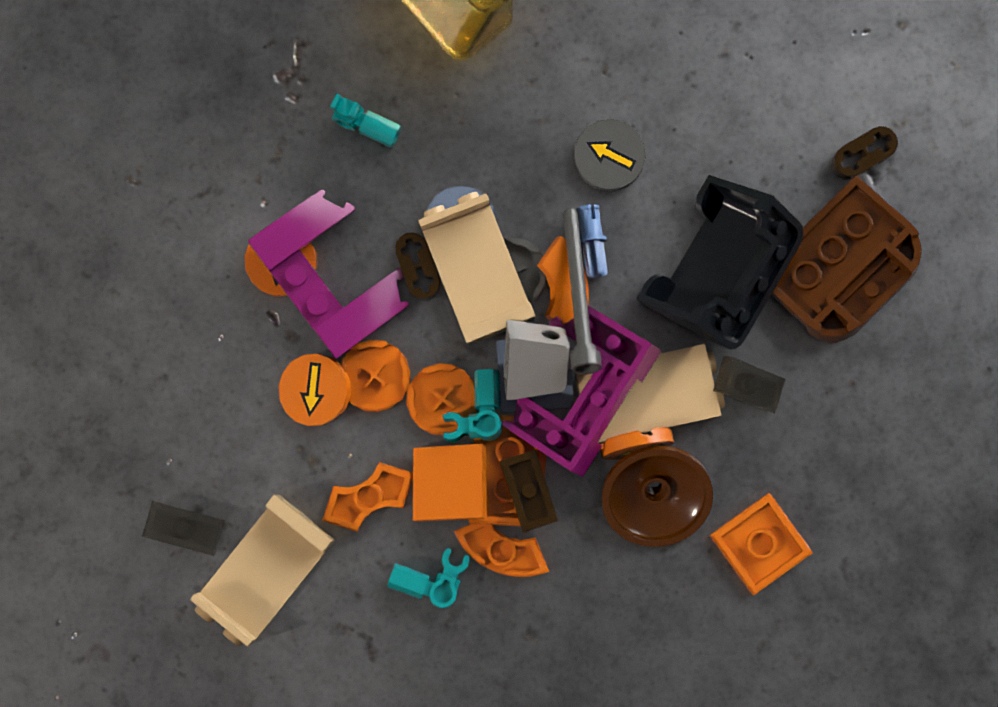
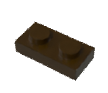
(529, 491)

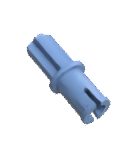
(592, 240)

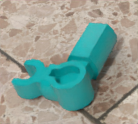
(352, 116)
(487, 400)
(416, 584)

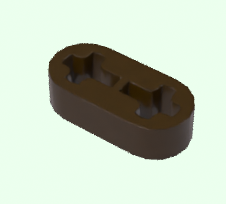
(860, 146)
(426, 263)

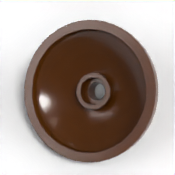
(658, 513)

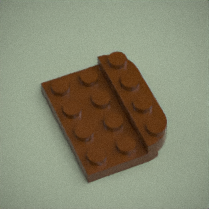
(849, 263)

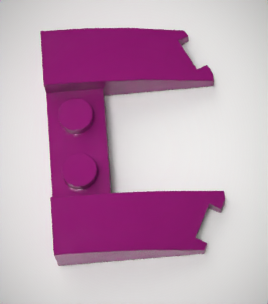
(280, 251)
(576, 438)

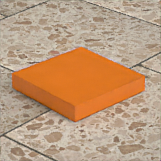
(449, 483)
(761, 544)

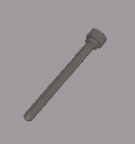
(585, 356)

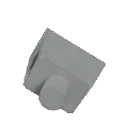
(535, 360)

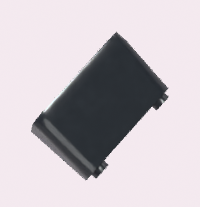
(728, 265)

